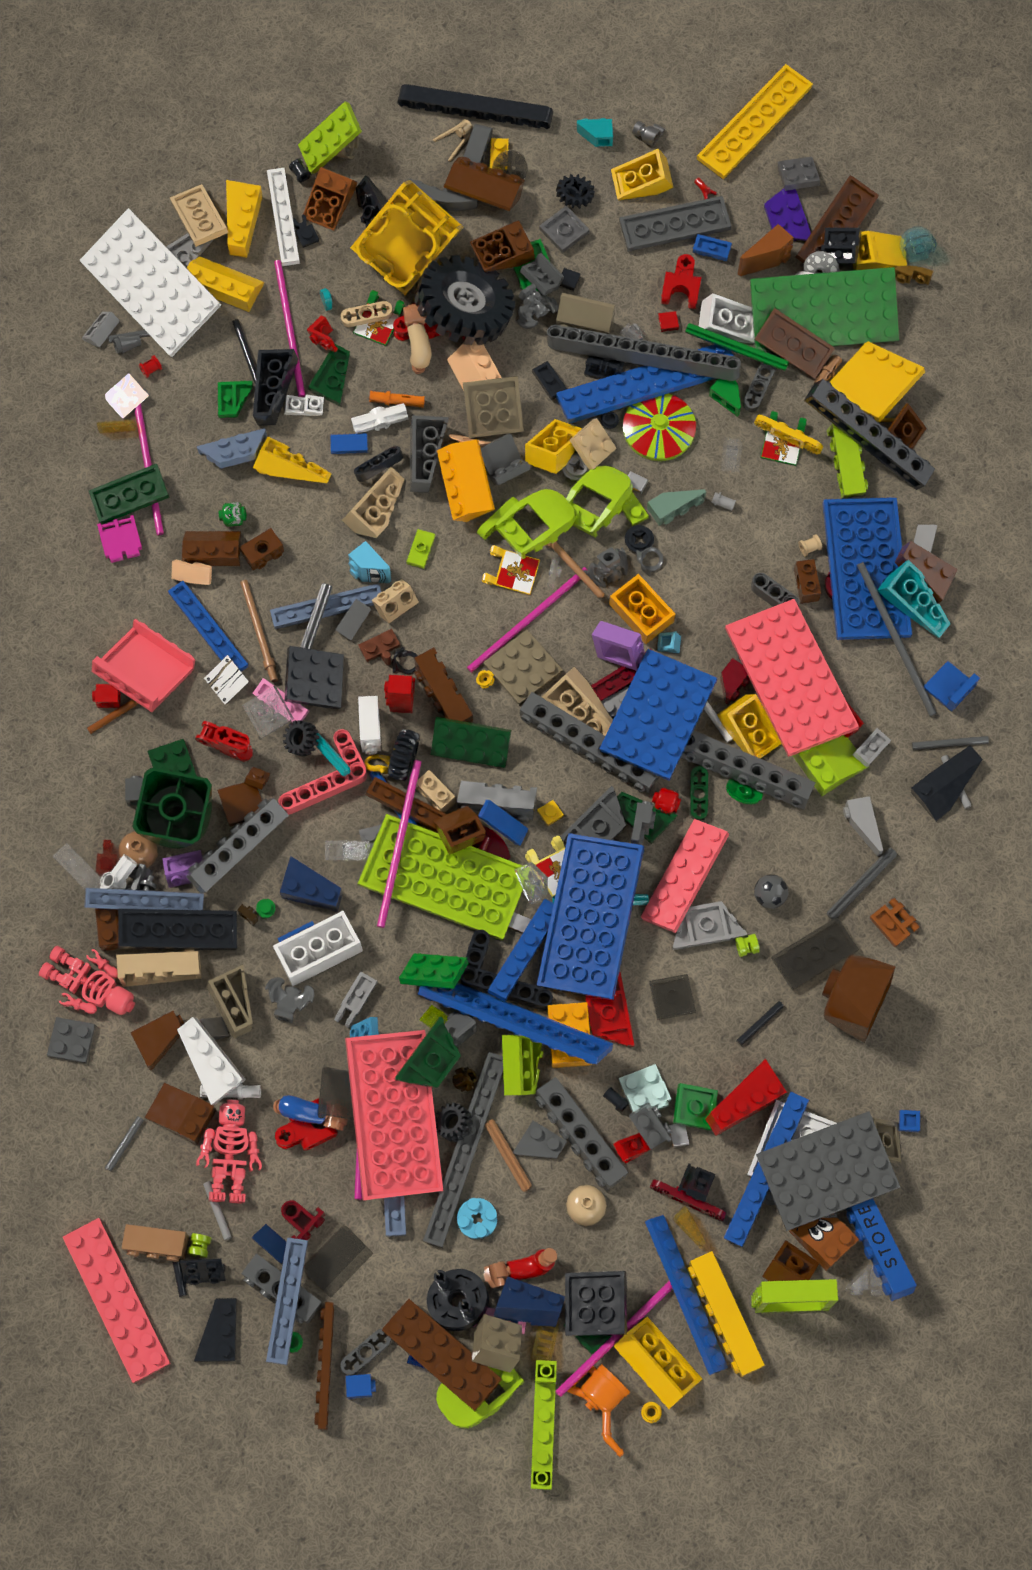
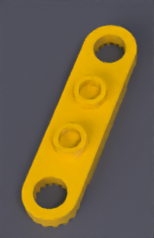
(788, 434)

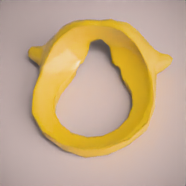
(377, 768)

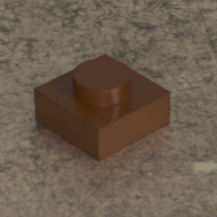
(257, 778)

